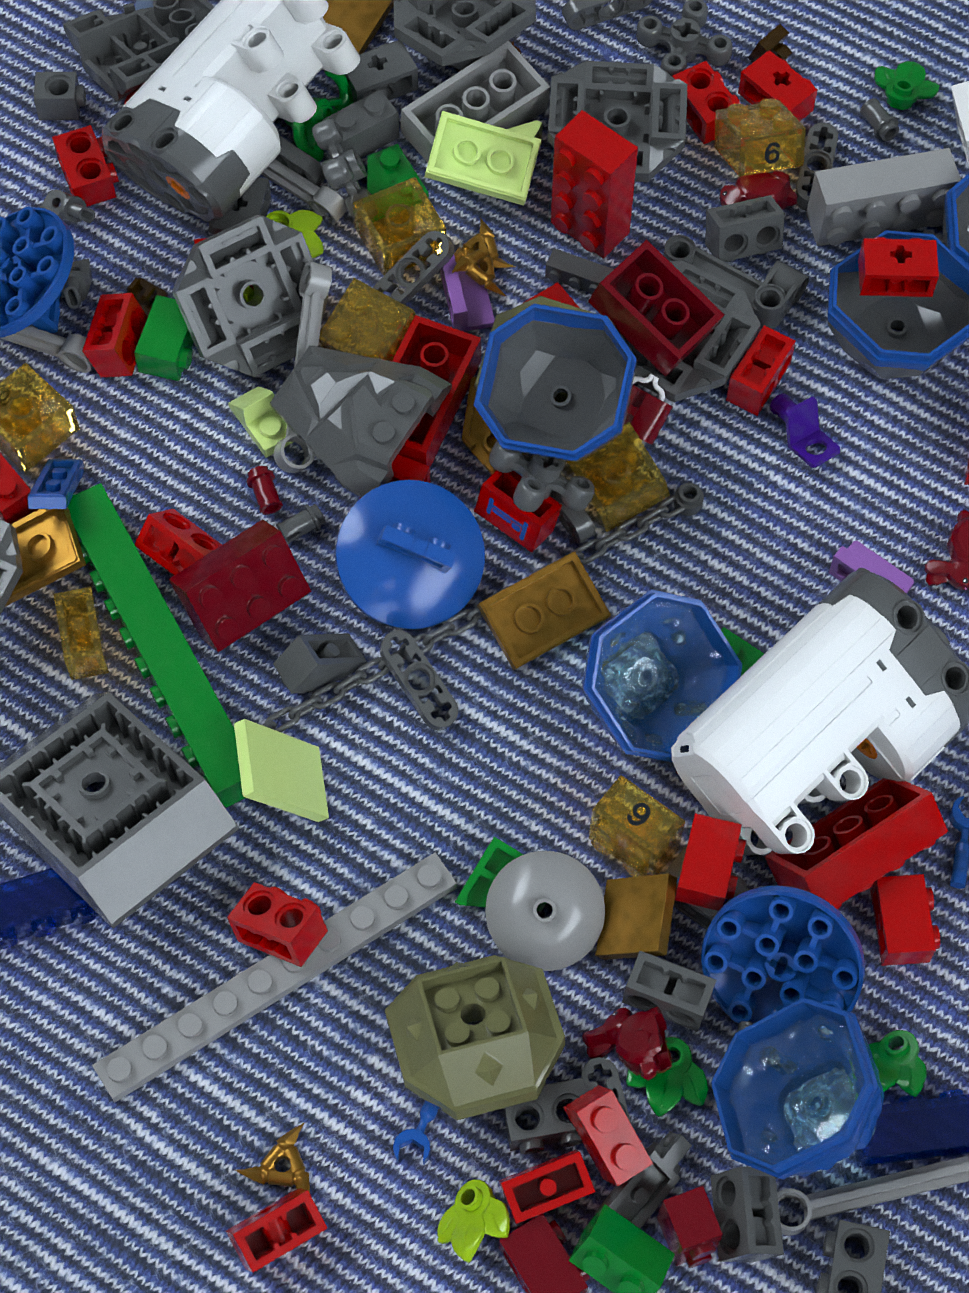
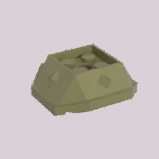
(482, 1064)

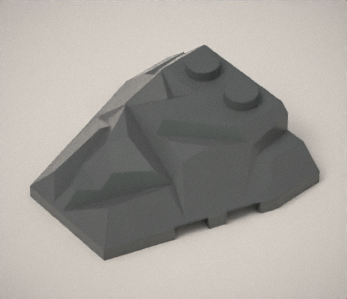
(131, 46)
(357, 411)

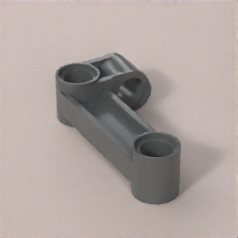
(779, 289)

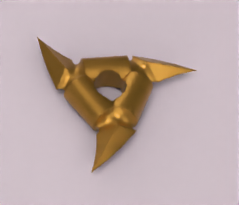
(473, 244)
(481, 275)
(284, 1149)

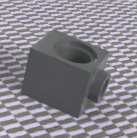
(58, 95)

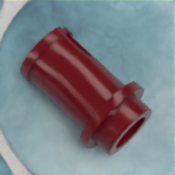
(261, 482)

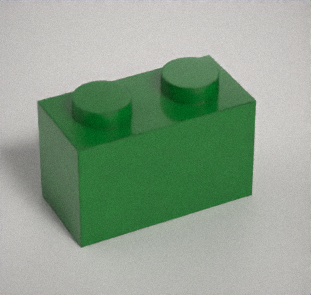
(164, 342)
(621, 1254)

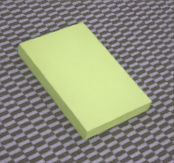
(482, 158)
(280, 771)

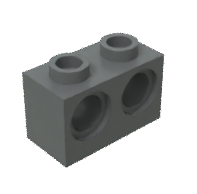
(744, 228)
(674, 989)
(544, 1109)
(747, 1214)
(863, 1273)

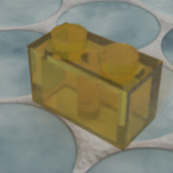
(81, 633)

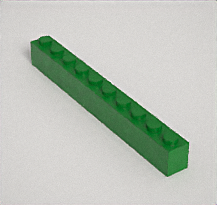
(158, 642)

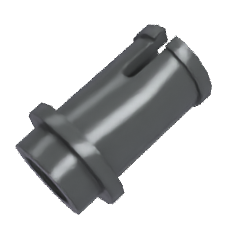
(884, 125)
(301, 523)

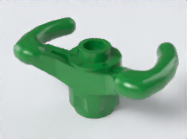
(303, 131)

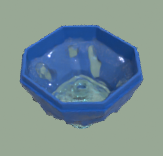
(681, 665)
(798, 1090)

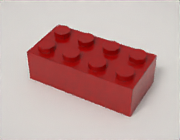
(593, 184)
(449, 355)
(862, 841)

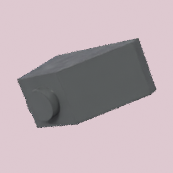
(317, 661)

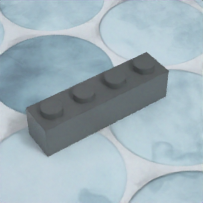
(575, 271)

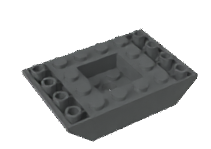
(129, 835)

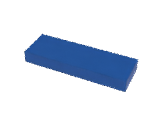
(56, 484)

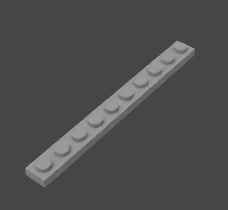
(272, 979)

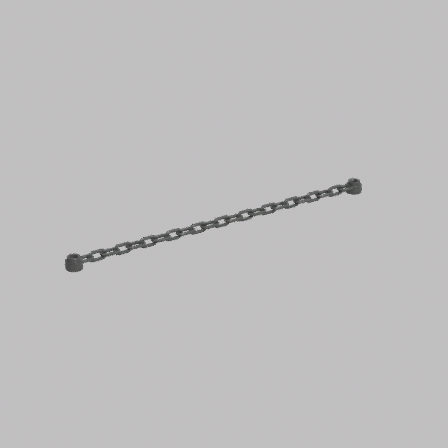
(682, 505)

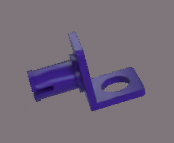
(803, 428)

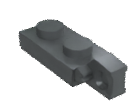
(645, 1191)

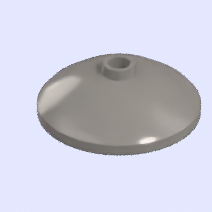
(575, 902)

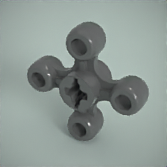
(684, 38)
(343, 167)
(539, 478)

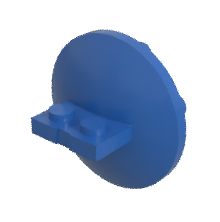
(33, 269)
(410, 554)
(781, 948)

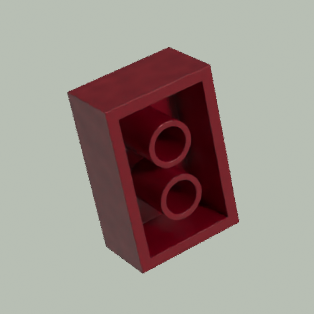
(656, 307)
(240, 585)

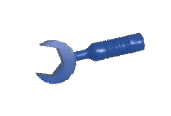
(961, 855)
(427, 1114)

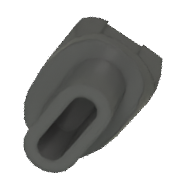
(71, 208)
(78, 283)

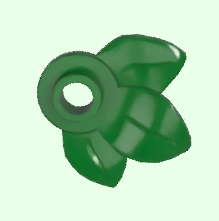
(905, 84)
(899, 1065)
(680, 1081)

